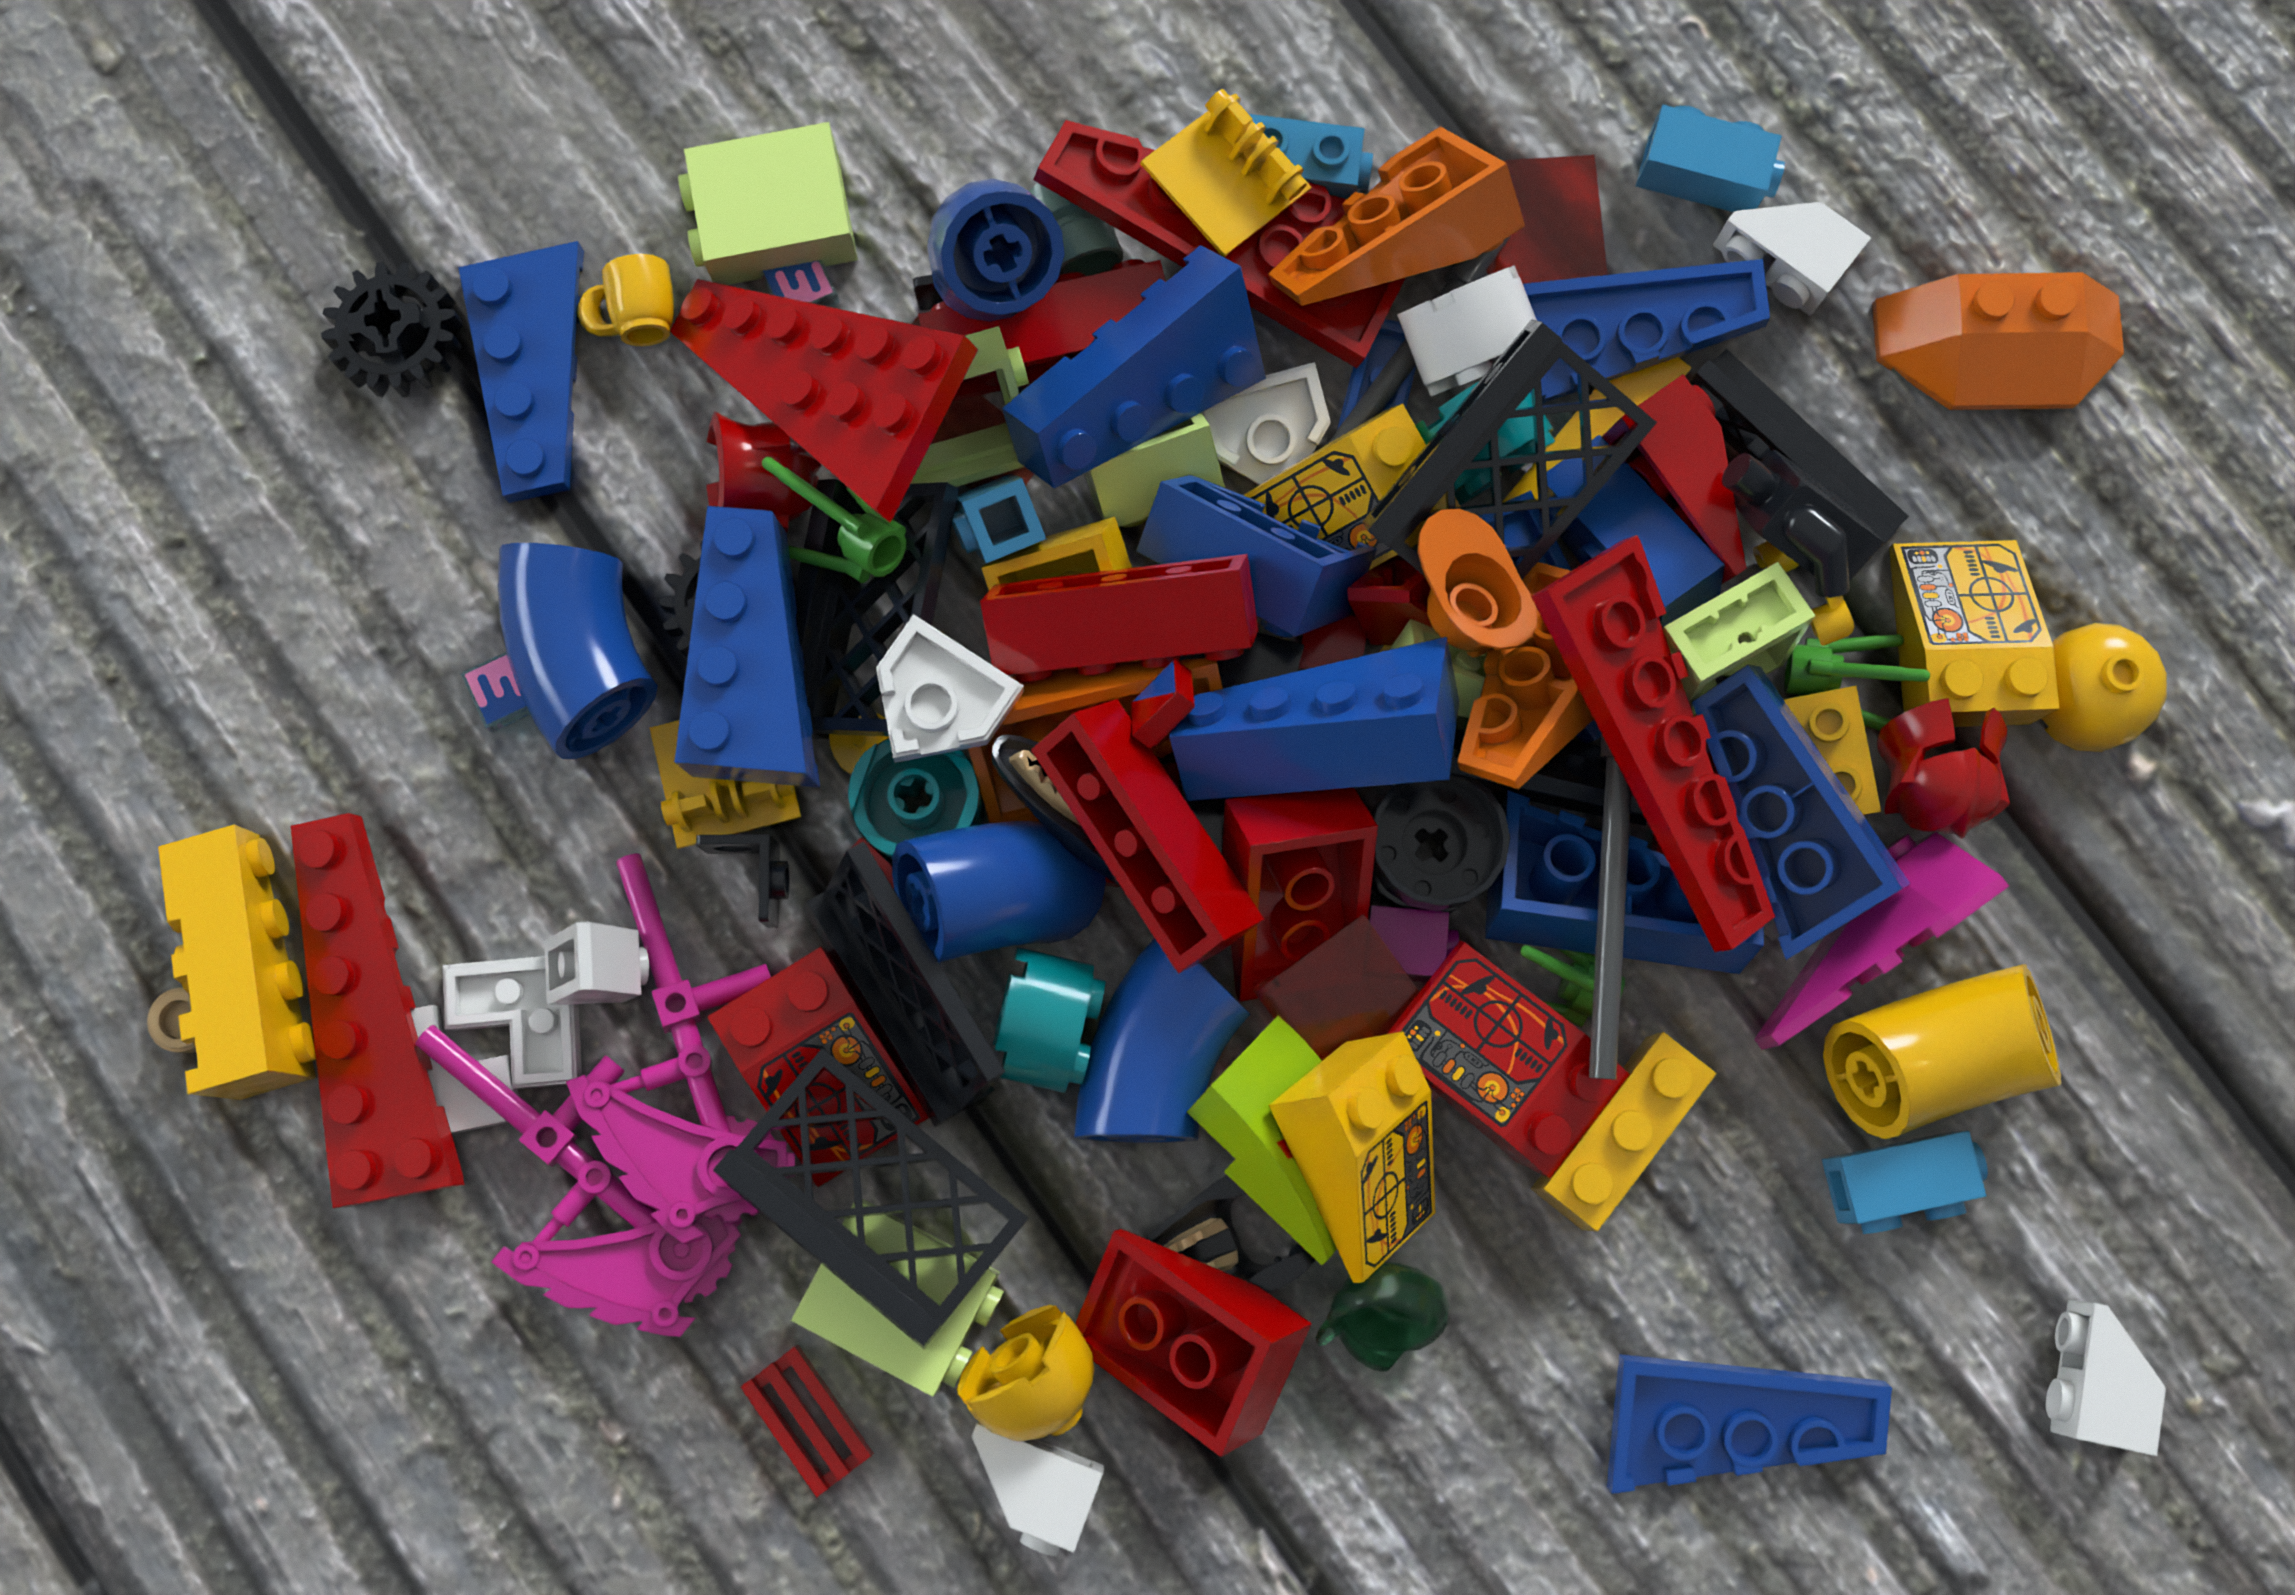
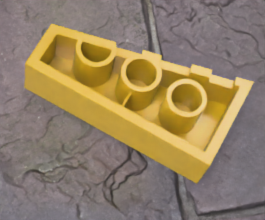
(234, 966)

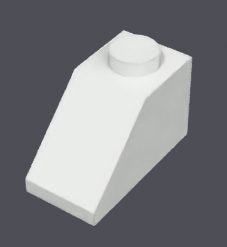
(594, 965)
(1040, 1488)

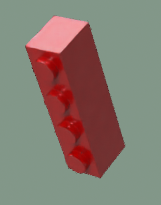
(1057, 323)
(1121, 617)
(1147, 834)

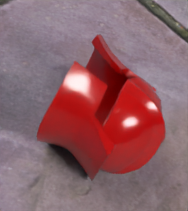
(743, 479)
(1950, 789)

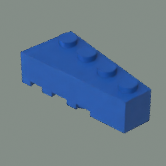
(1141, 375)
(745, 663)
(1324, 727)
(1800, 822)
(1552, 895)

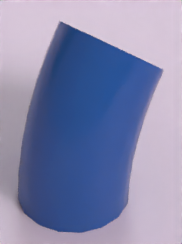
(993, 250)
(571, 645)
(994, 888)
(1155, 1052)

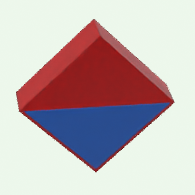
(1162, 704)

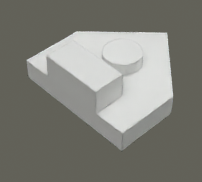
(1270, 423)
(940, 694)

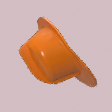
(1473, 585)

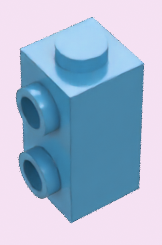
(1325, 151)
(1710, 160)
(997, 519)
(1904, 1178)

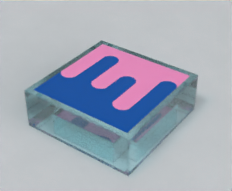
(802, 282)
(495, 693)

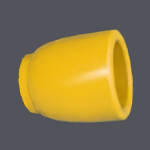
(637, 301)

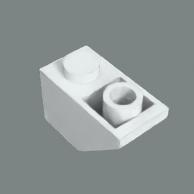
(1801, 249)
(2103, 1383)

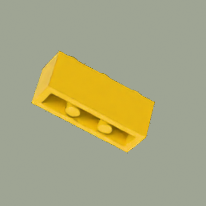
(1627, 1132)

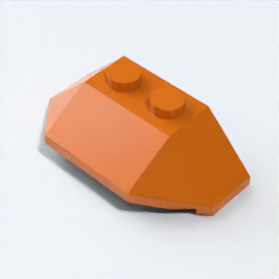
(2001, 338)

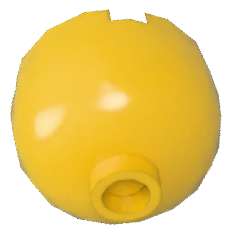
(2106, 686)
(1032, 1379)

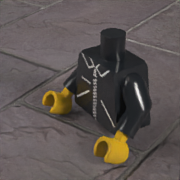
(1804, 527)

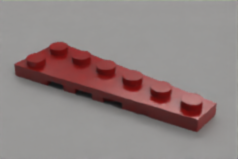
(1621, 662)
(373, 1080)

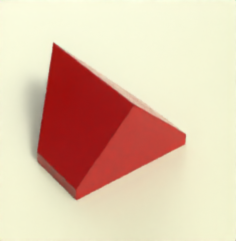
(1388, 599)

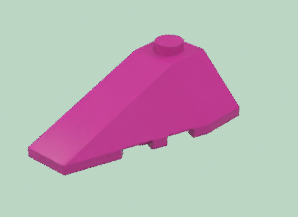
(1942, 893)

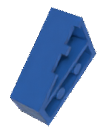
(1626, 507)
(1294, 574)

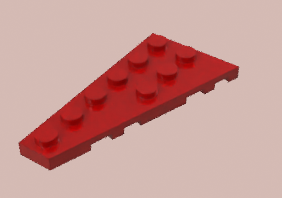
(1105, 178)
(835, 380)

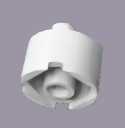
(1466, 329)

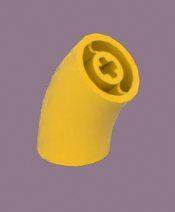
(1942, 1052)

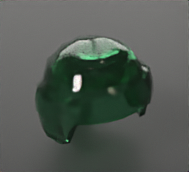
(1386, 1315)

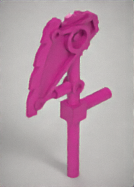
(665, 1156)
(620, 1274)

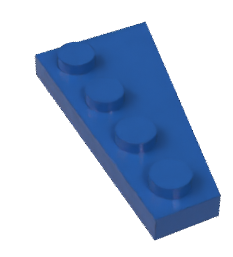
(1647, 316)
(527, 363)
(1718, 1419)

